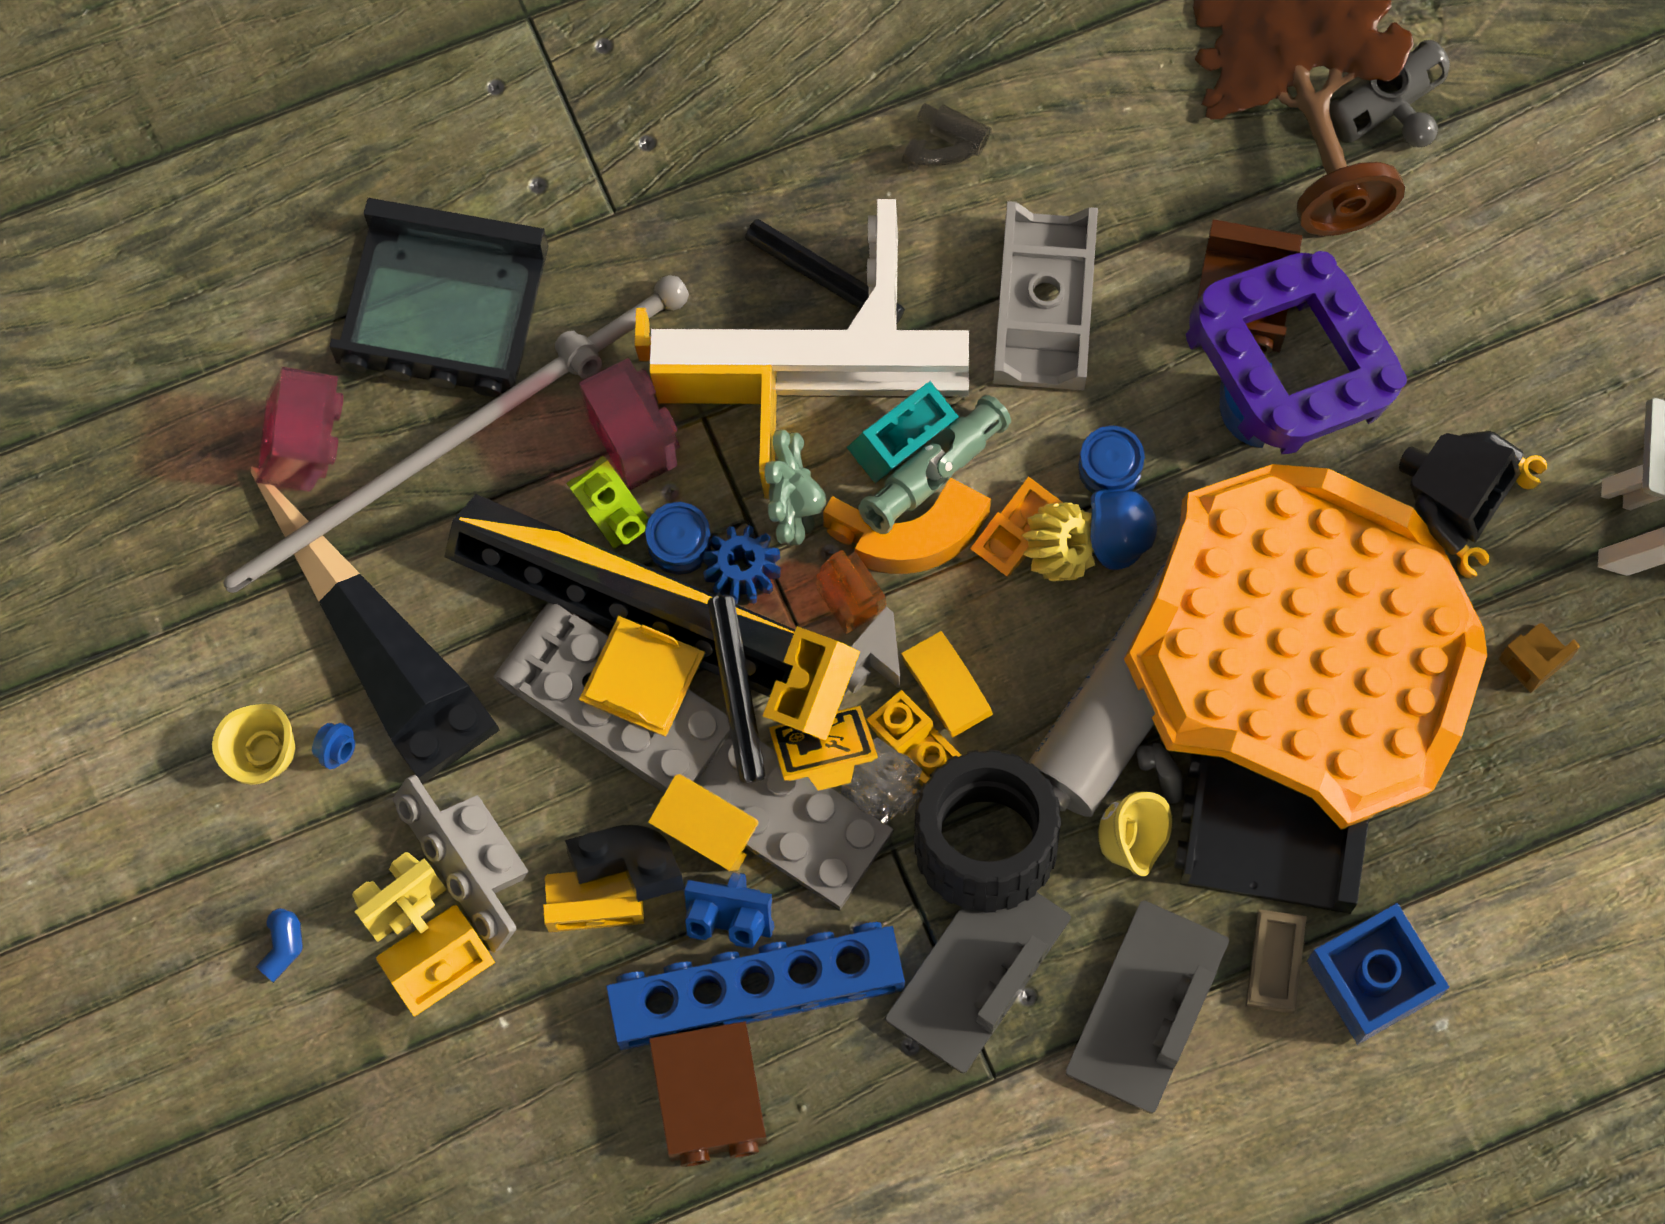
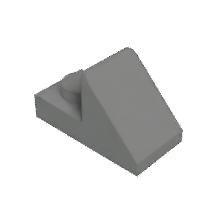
(877, 650)

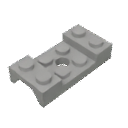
(1040, 339)

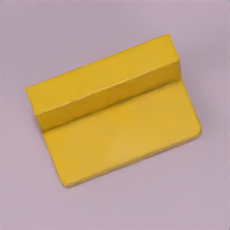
(704, 822)
(590, 904)
(435, 961)

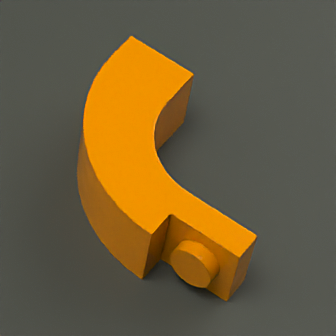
(917, 543)

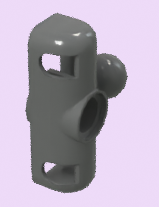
(1412, 83)

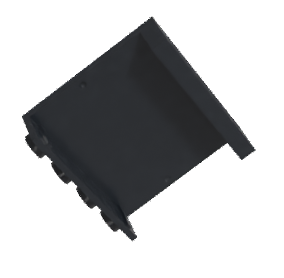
(1266, 840)

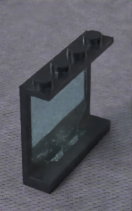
(442, 298)

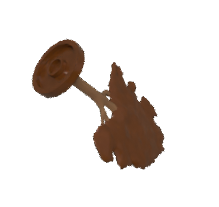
(1274, 48)

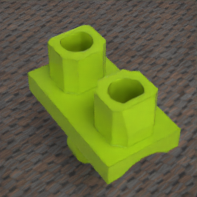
(609, 503)

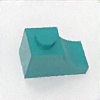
(902, 431)

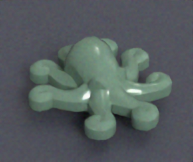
(792, 490)

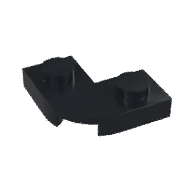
(628, 849)

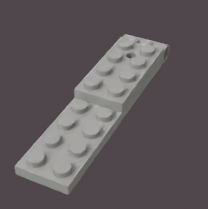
(800, 830)

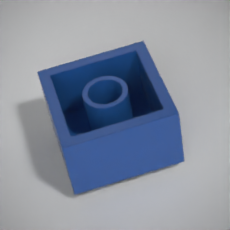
(1377, 973)

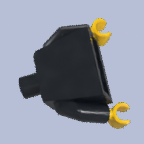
(1463, 486)

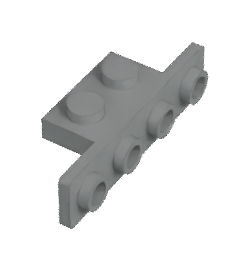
(468, 854)

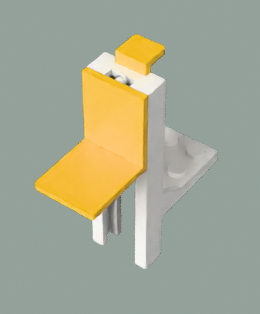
(858, 361)

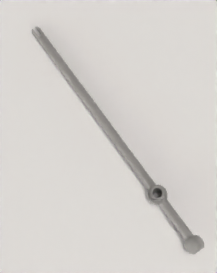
(575, 355)

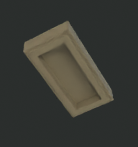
(1276, 961)

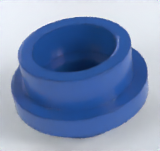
(333, 745)

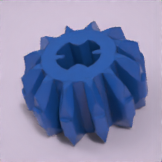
(753, 552)

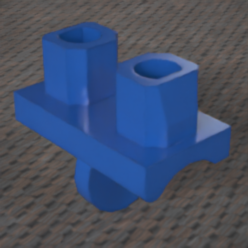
(730, 908)

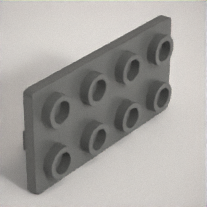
(975, 978)
(1147, 1007)

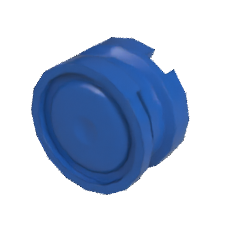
(1111, 460)
(678, 537)

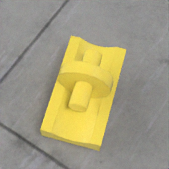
(401, 901)

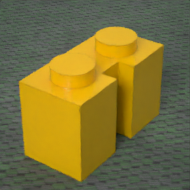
(814, 685)

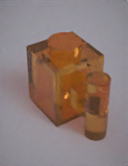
(849, 590)

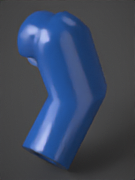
(286, 943)

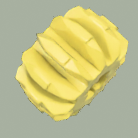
(1060, 541)

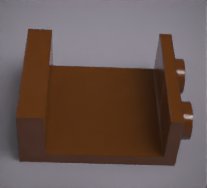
(1239, 248)
(708, 1093)

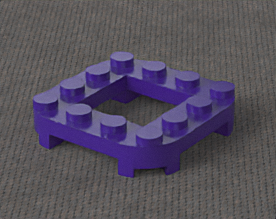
(1268, 411)

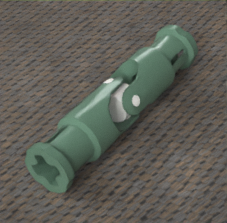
(937, 461)

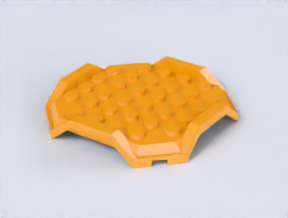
(1311, 640)

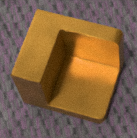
(1537, 656)

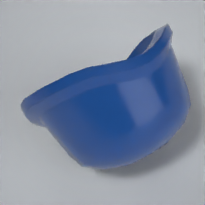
(1121, 527)

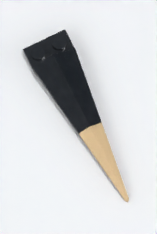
(413, 689)

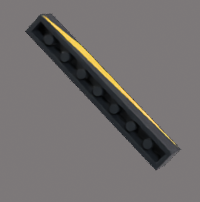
(606, 586)

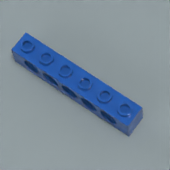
(783, 997)

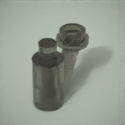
(952, 126)

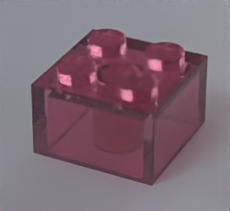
(630, 423)
(298, 429)

